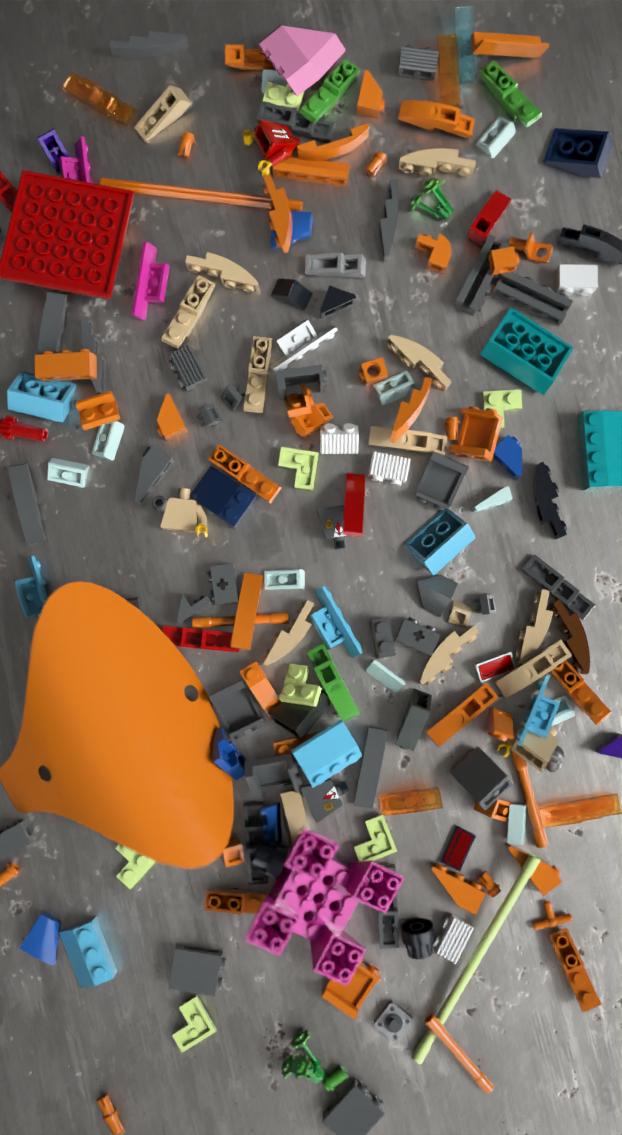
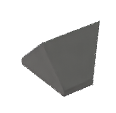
(436, 593)

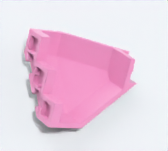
(301, 54)

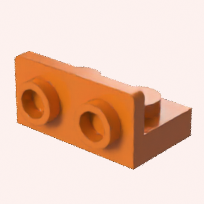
(299, 404)
(97, 410)

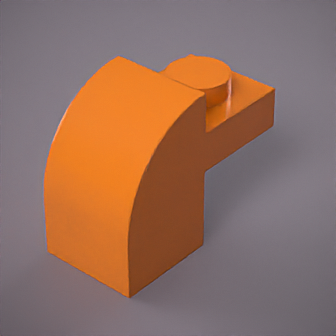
(439, 249)
(310, 423)

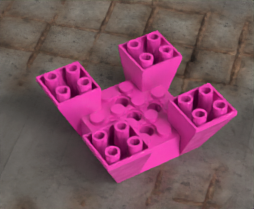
(283, 910)

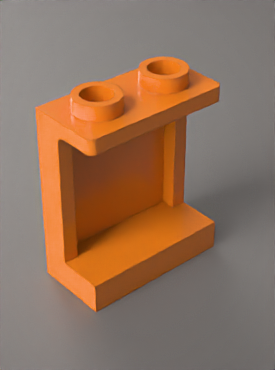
(478, 434)
(351, 996)

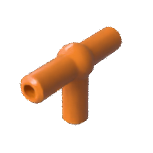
(551, 920)

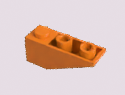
(499, 724)
(465, 894)

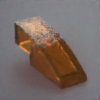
(411, 801)

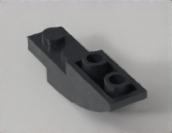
(591, 238)
(544, 492)

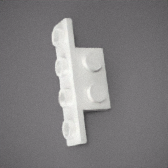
(298, 341)

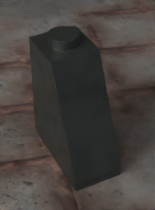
(299, 718)
(414, 720)

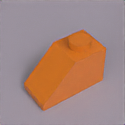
(370, 97)
(169, 419)
(498, 810)

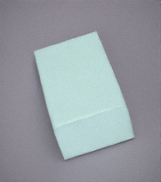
(500, 497)
(284, 579)

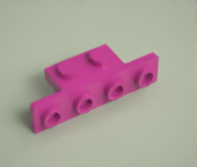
(78, 167)
(150, 281)

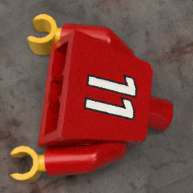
(274, 142)

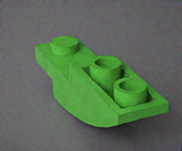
(331, 92)
(508, 95)
(333, 683)

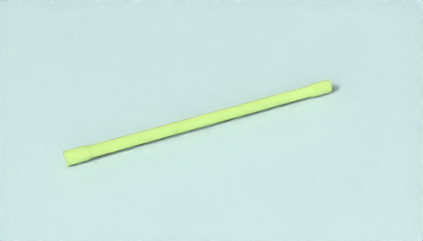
(527, 870)

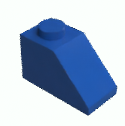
(509, 456)

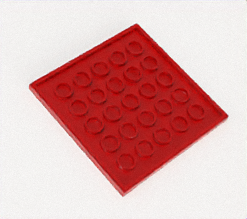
(66, 234)

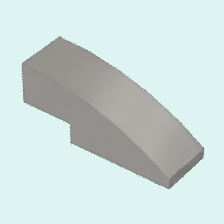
(335, 265)

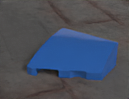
(301, 227)
(228, 756)
(272, 823)
(43, 939)

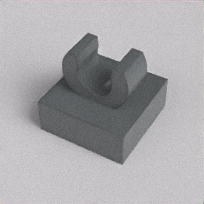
(232, 396)
(210, 415)
(487, 604)

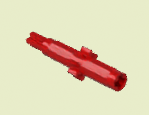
(11, 427)

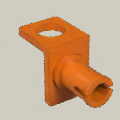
(530, 248)

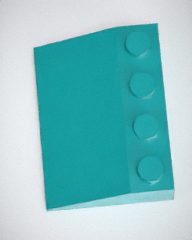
(527, 351)
(601, 449)

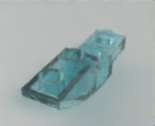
(463, 29)

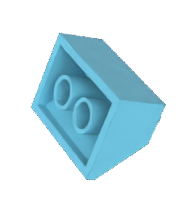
(40, 398)
(440, 540)
(327, 753)
(88, 953)

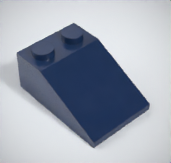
(579, 151)
(223, 497)

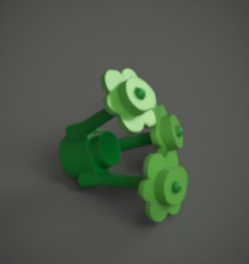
(443, 207)
(302, 1066)

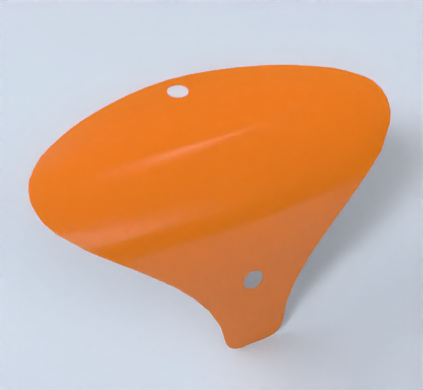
(119, 732)

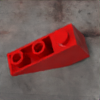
(488, 217)

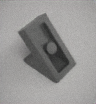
(187, 610)

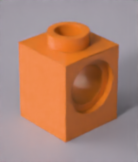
(503, 260)
(377, 364)
(233, 852)

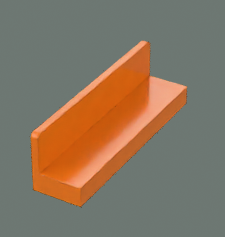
(507, 45)
(312, 171)

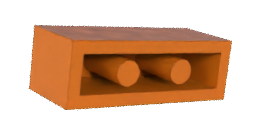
(66, 365)

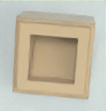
(459, 614)

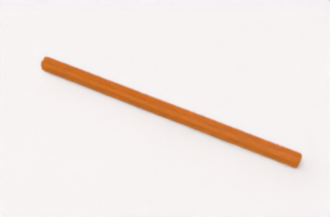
(196, 194)

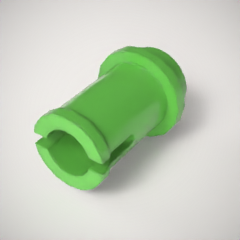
(335, 1079)

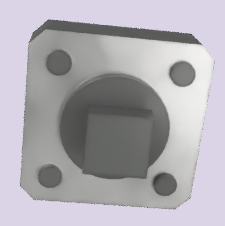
(393, 1021)

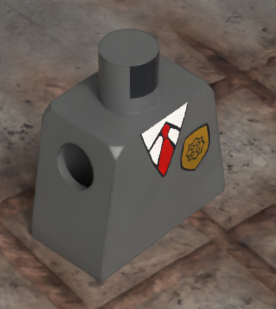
(332, 525)
(324, 798)

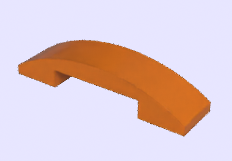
(246, 59)
(310, 151)

